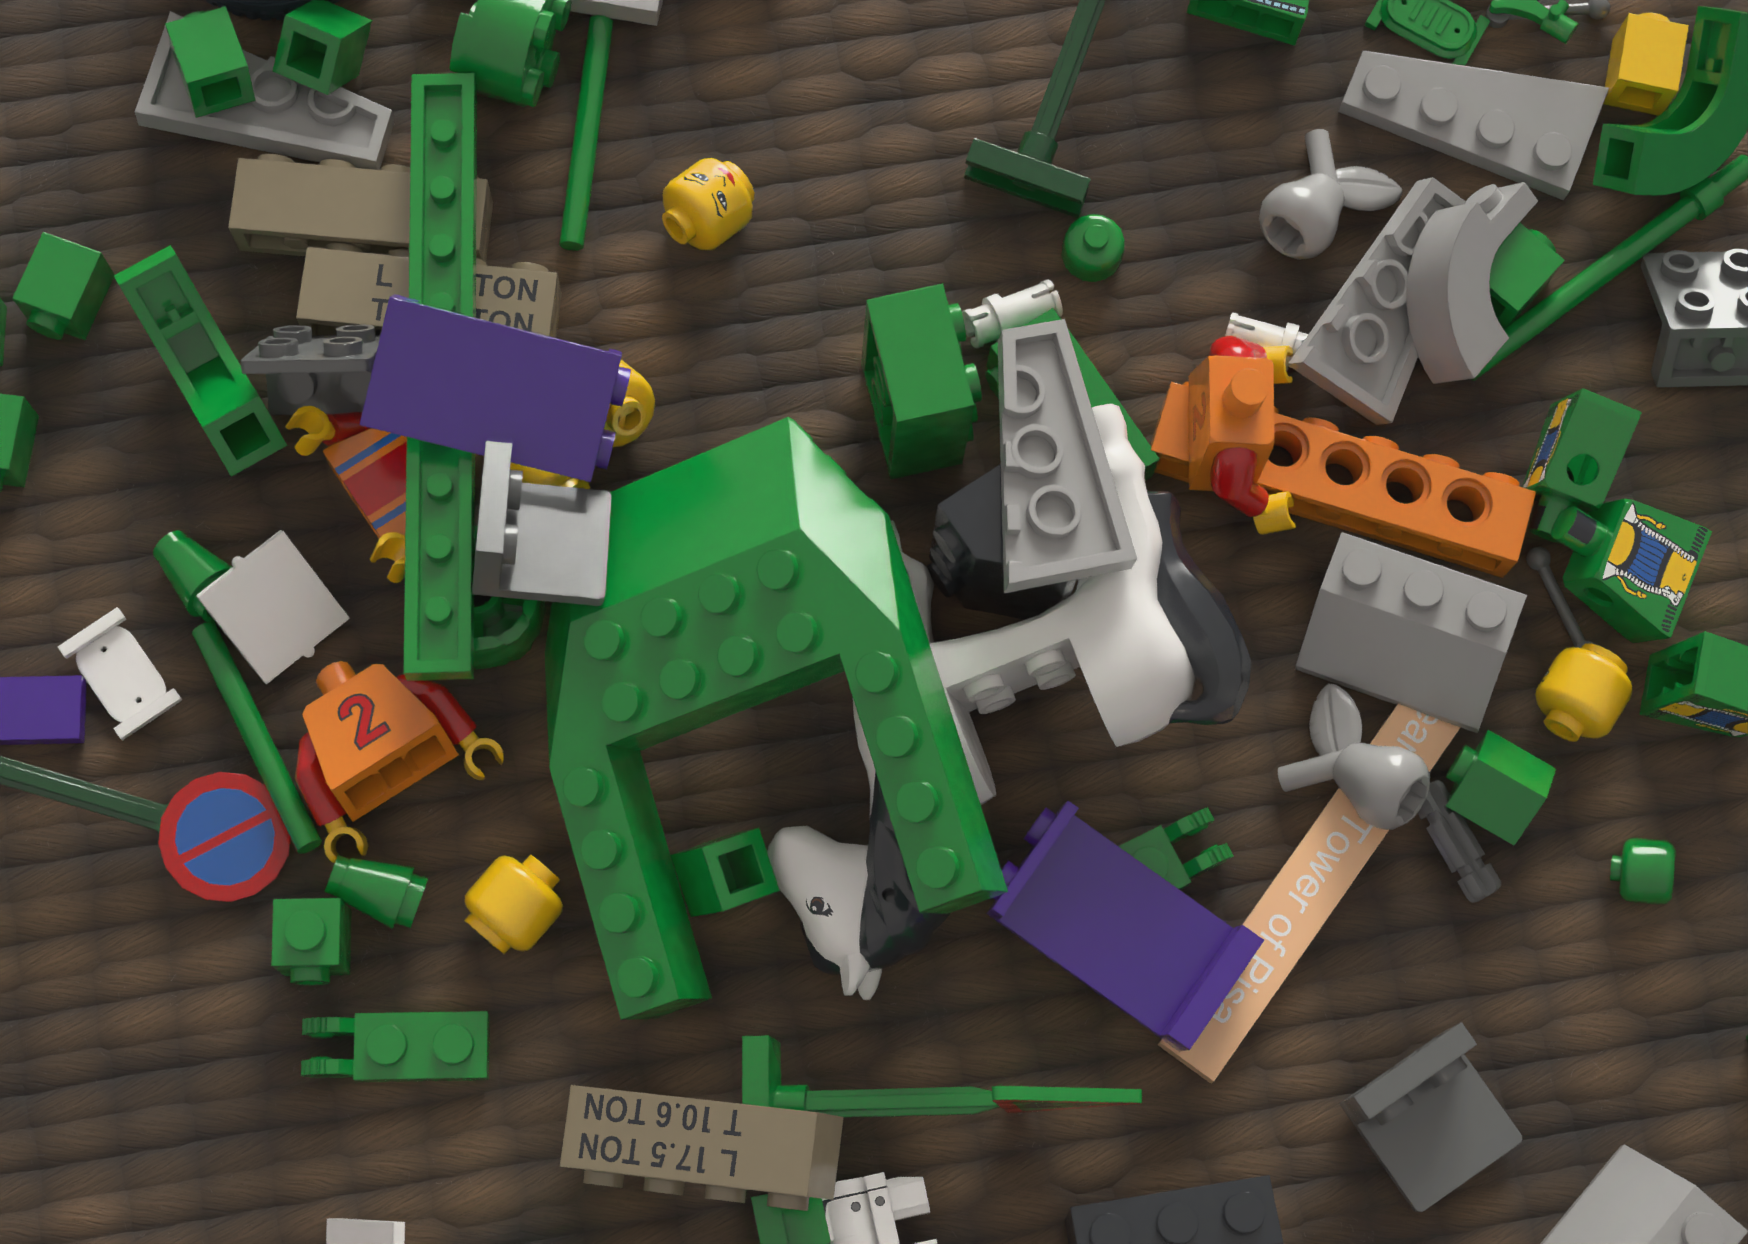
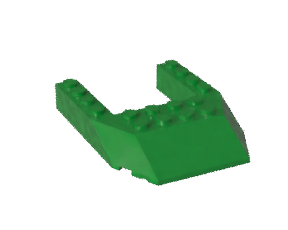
(720, 596)

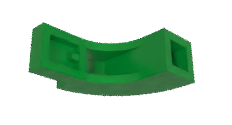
(1697, 127)
(200, 360)

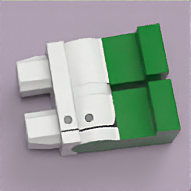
(860, 1213)

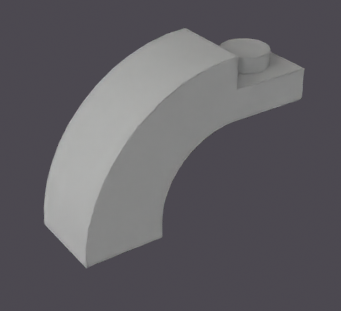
(1450, 282)

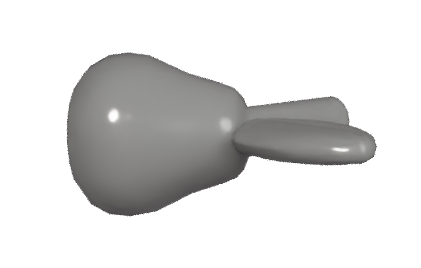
(1304, 213)
(1380, 781)

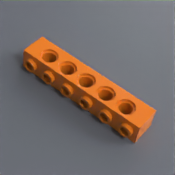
(1365, 507)

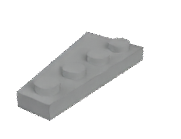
(1486, 117)
(281, 121)
(1364, 338)
(1055, 476)

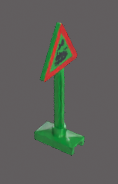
(763, 1088)

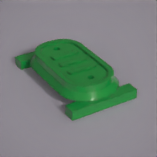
(1433, 25)

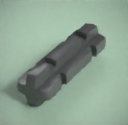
(1458, 845)

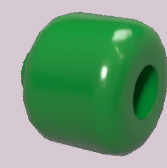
(1093, 247)
(1645, 871)

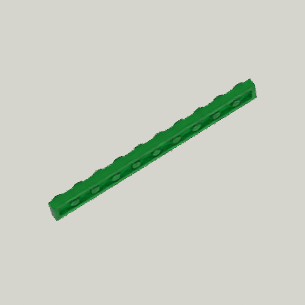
(437, 476)

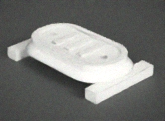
(120, 674)

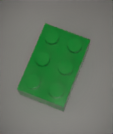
(919, 380)

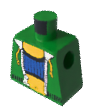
(1589, 441)
(1631, 564)
(1699, 685)

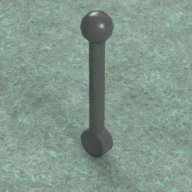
(1594, 8)
(1539, 560)

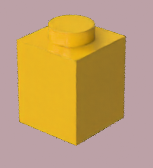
(1645, 63)

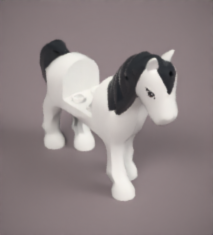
(1140, 648)

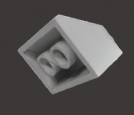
(1410, 631)
(1643, 1204)

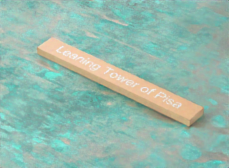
(1305, 897)

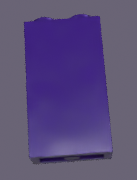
(484, 381)
(1122, 928)

